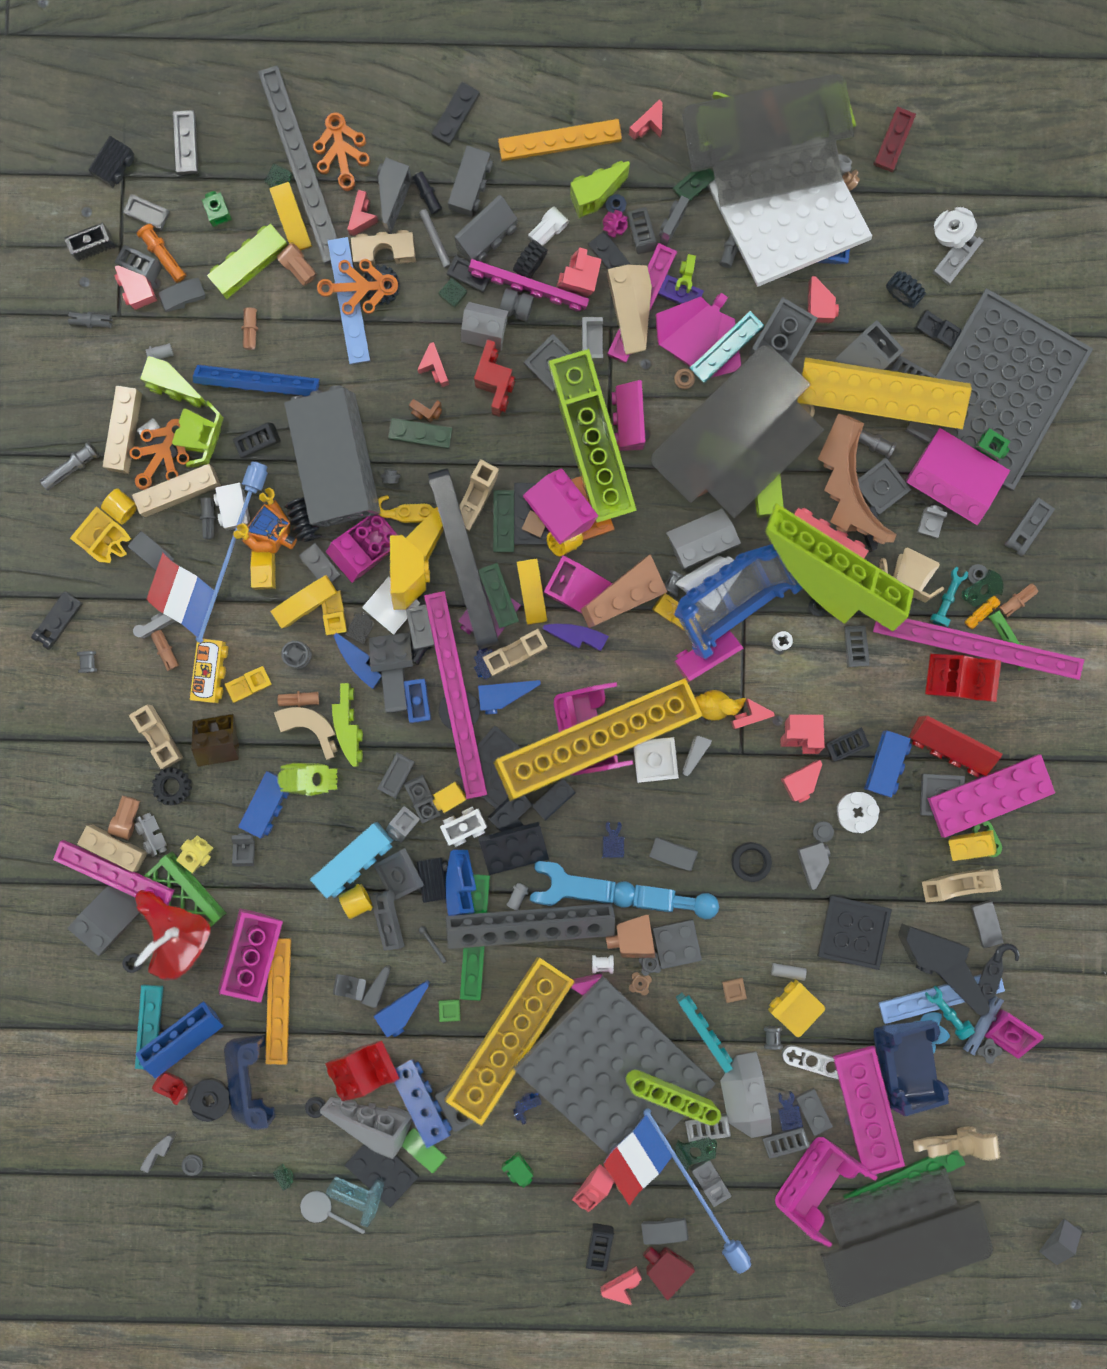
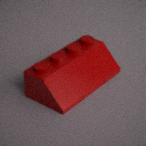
(953, 745)

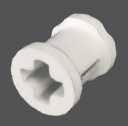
(788, 639)
(602, 964)

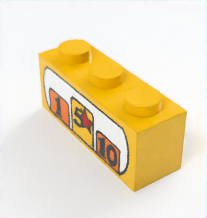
(208, 671)

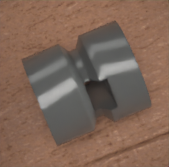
(517, 304)
(296, 654)

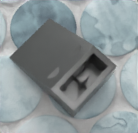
(872, 349)

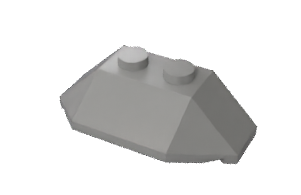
(746, 1096)

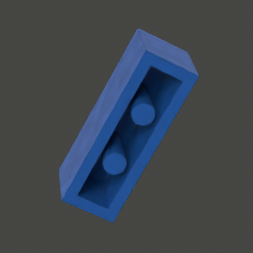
(888, 764)
(264, 806)

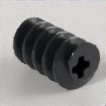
(301, 521)

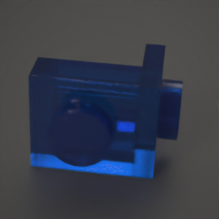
(481, 668)
(527, 1102)

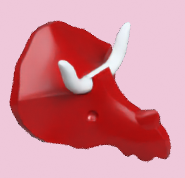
(176, 936)

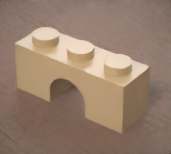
(367, 247)
(515, 653)
(151, 726)
(116, 851)

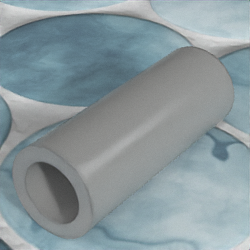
(788, 971)

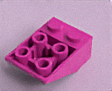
(361, 547)
(574, 584)

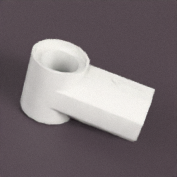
(551, 224)

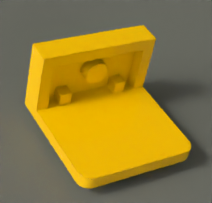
(796, 1008)

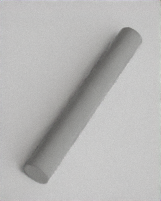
(435, 238)

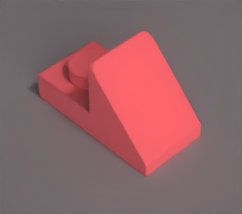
(651, 119)
(359, 219)
(432, 361)
(756, 712)
(617, 1287)

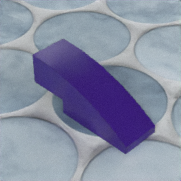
(575, 635)

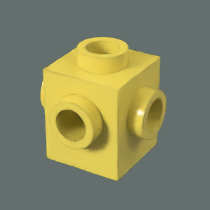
(194, 854)

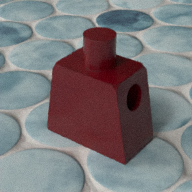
(667, 1270)

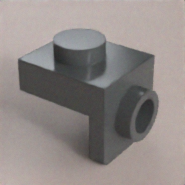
(243, 850)
(349, 987)

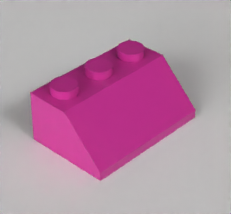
(629, 416)
(561, 506)
(692, 665)

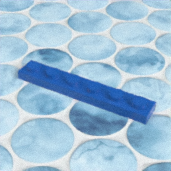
(255, 380)

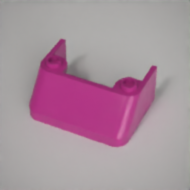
(579, 706)
(812, 1181)

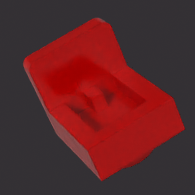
(171, 1087)

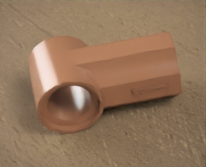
(293, 260)
(123, 822)

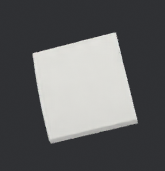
(381, 608)

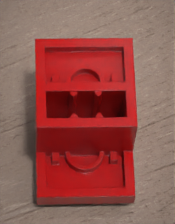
(494, 378)
(963, 677)
(362, 1071)

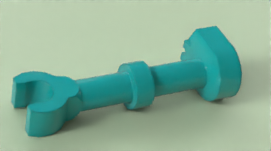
(939, 618)
(963, 1030)

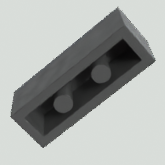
(470, 181)

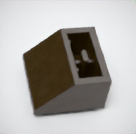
(215, 740)

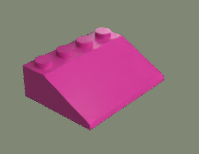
(958, 476)

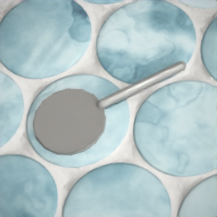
(317, 1207)

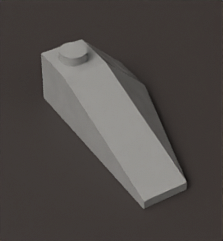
(374, 1126)

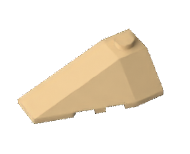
(631, 299)

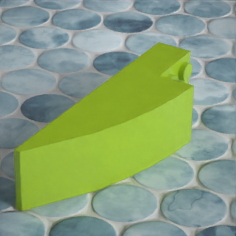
(591, 435)
(835, 574)

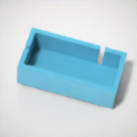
(351, 860)

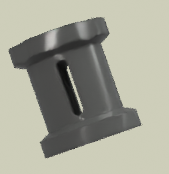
(670, 585)
(87, 662)
(773, 1037)

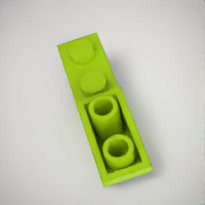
(347, 734)

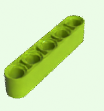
(667, 1091)

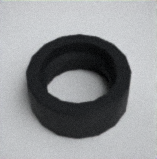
(766, 865)

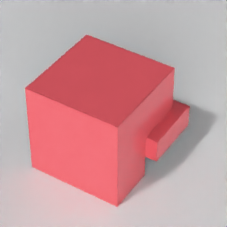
(581, 274)
(804, 732)

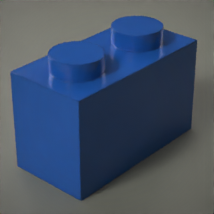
(417, 700)

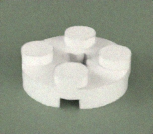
(959, 236)
(846, 814)

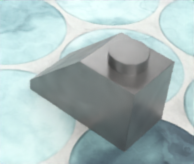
(814, 862)

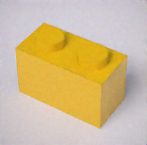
(449, 797)
(972, 845)

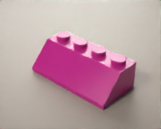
(250, 955)

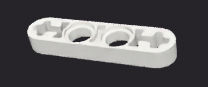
(820, 1066)

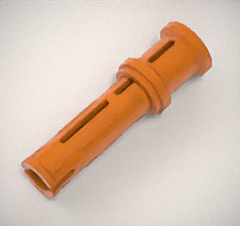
(156, 246)

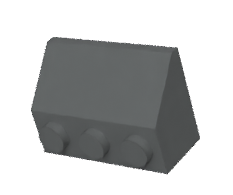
(486, 230)

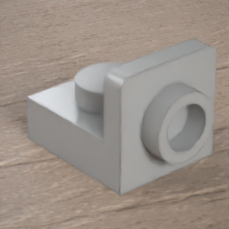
(931, 521)
(402, 824)

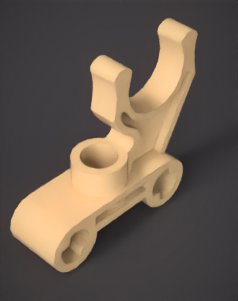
(966, 1142)

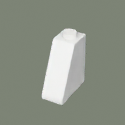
(697, 576)

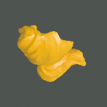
(717, 705)

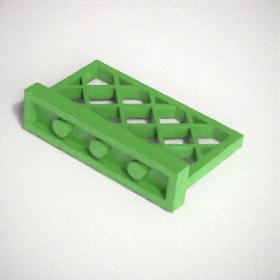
(189, 885)

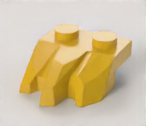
(100, 536)

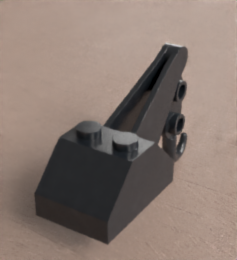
(948, 961)

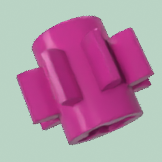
(615, 223)

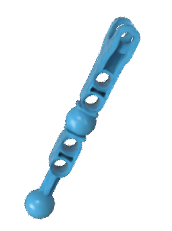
(621, 894)

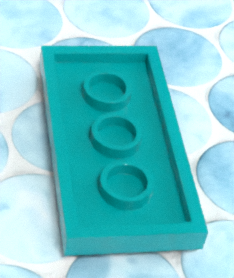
(708, 1036)

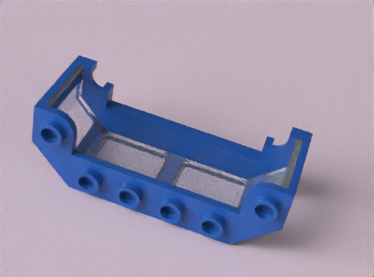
(733, 596)

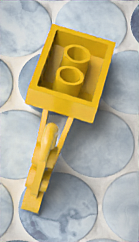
(411, 554)

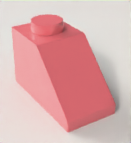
(821, 302)
(803, 781)

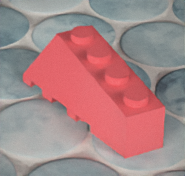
(824, 526)

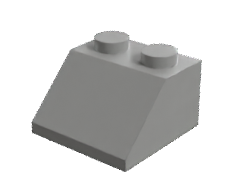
(483, 324)

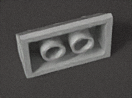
(703, 538)

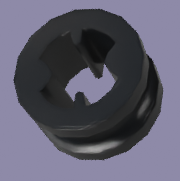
(128, 967)

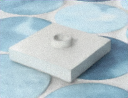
(656, 760)

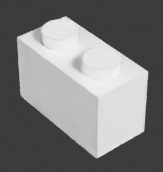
(231, 501)

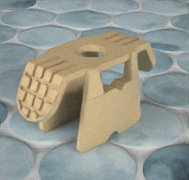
(915, 572)

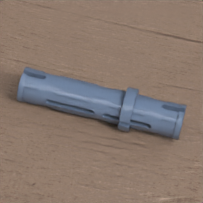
(983, 1025)

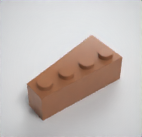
(630, 590)

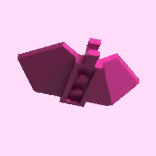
(693, 329)

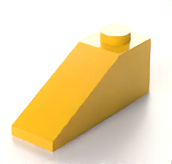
(263, 570)

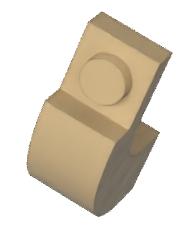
(478, 492)
(303, 717)
(960, 884)

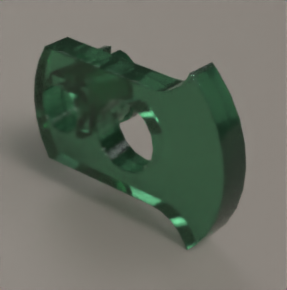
(995, 586)
(683, 1153)

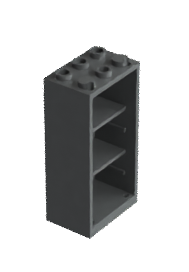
(332, 457)

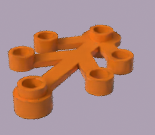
(339, 148)
(360, 285)
(161, 450)

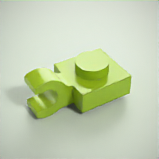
(687, 270)

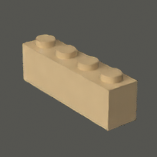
(122, 429)
(176, 490)

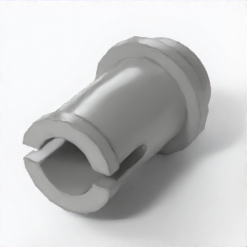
(160, 351)
(517, 896)

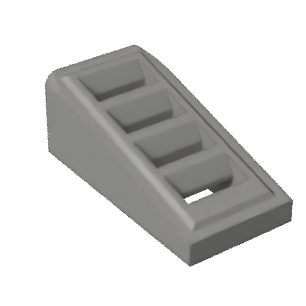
(697, 750)
(713, 1135)

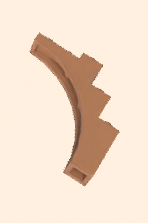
(843, 485)

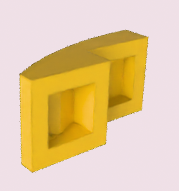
(666, 608)
(334, 615)
(247, 684)

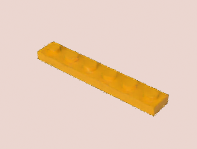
(560, 140)
(278, 1004)

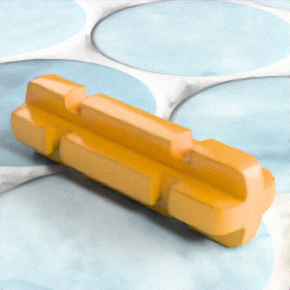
(982, 612)

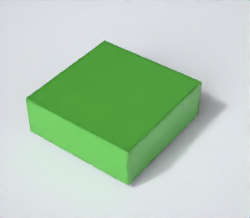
(449, 1010)

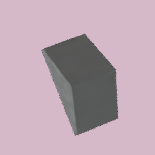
(1061, 1243)

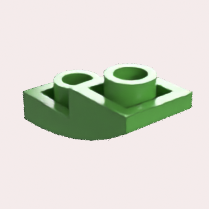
(429, 1157)

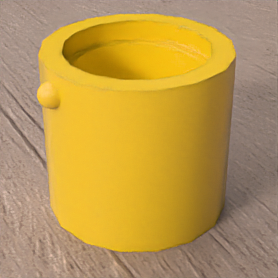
(119, 506)
(565, 547)
(355, 901)

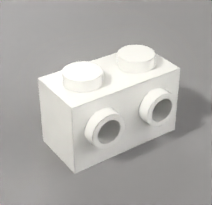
(458, 829)

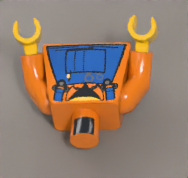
(268, 528)

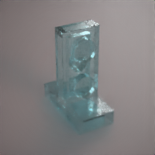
(357, 1197)

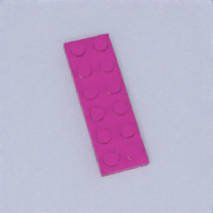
(991, 796)
(868, 1110)

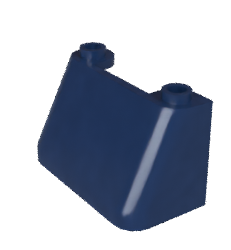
(909, 1066)
(244, 1109)

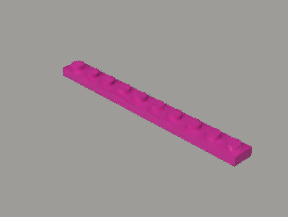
(986, 647)
(455, 695)

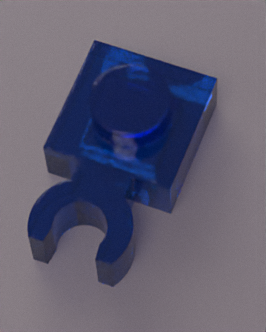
(613, 844)
(790, 1114)

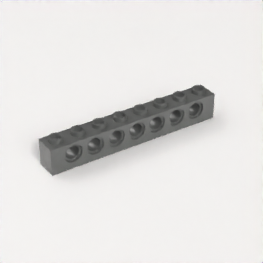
(530, 926)

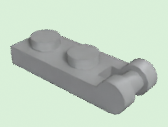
(955, 260)
(158, 622)

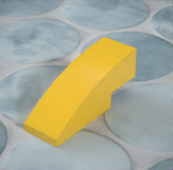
(290, 216)
(532, 591)
(303, 602)

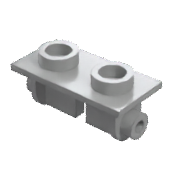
(146, 828)

